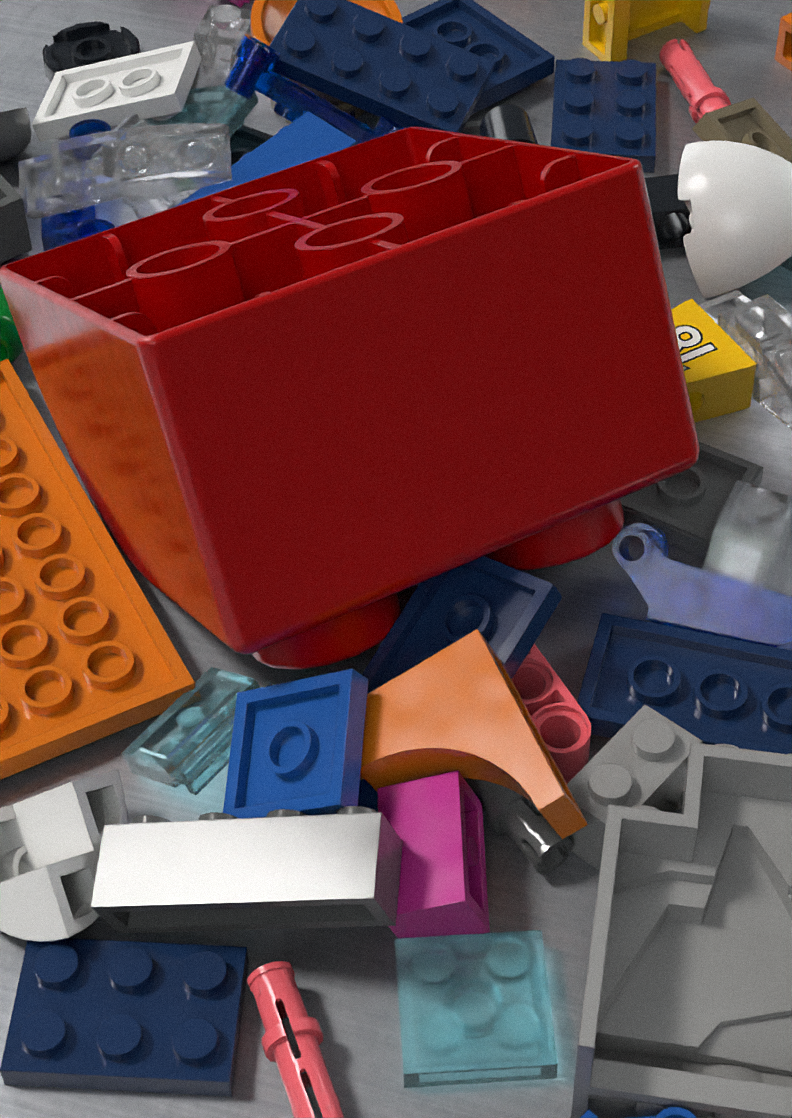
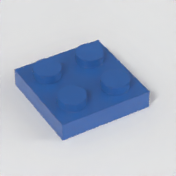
(297, 746)

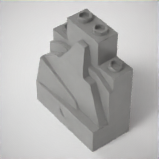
(694, 949)

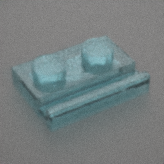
(193, 735)

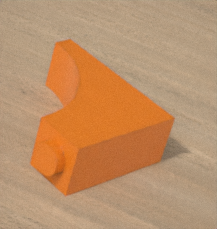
(464, 718)

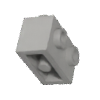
(636, 767)

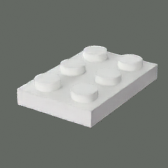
(111, 90)

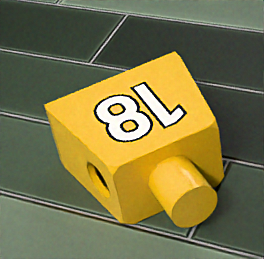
(714, 365)

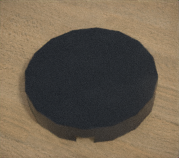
(87, 45)

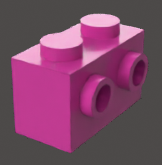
(441, 856)

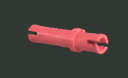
(692, 79)
(278, 999)

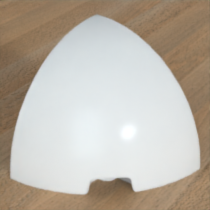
(737, 213)
(53, 856)

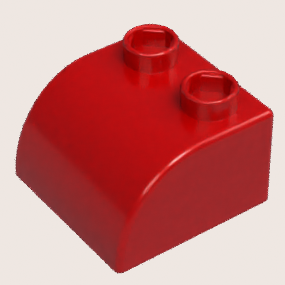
(363, 379)

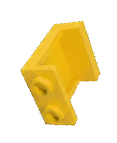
(613, 23)

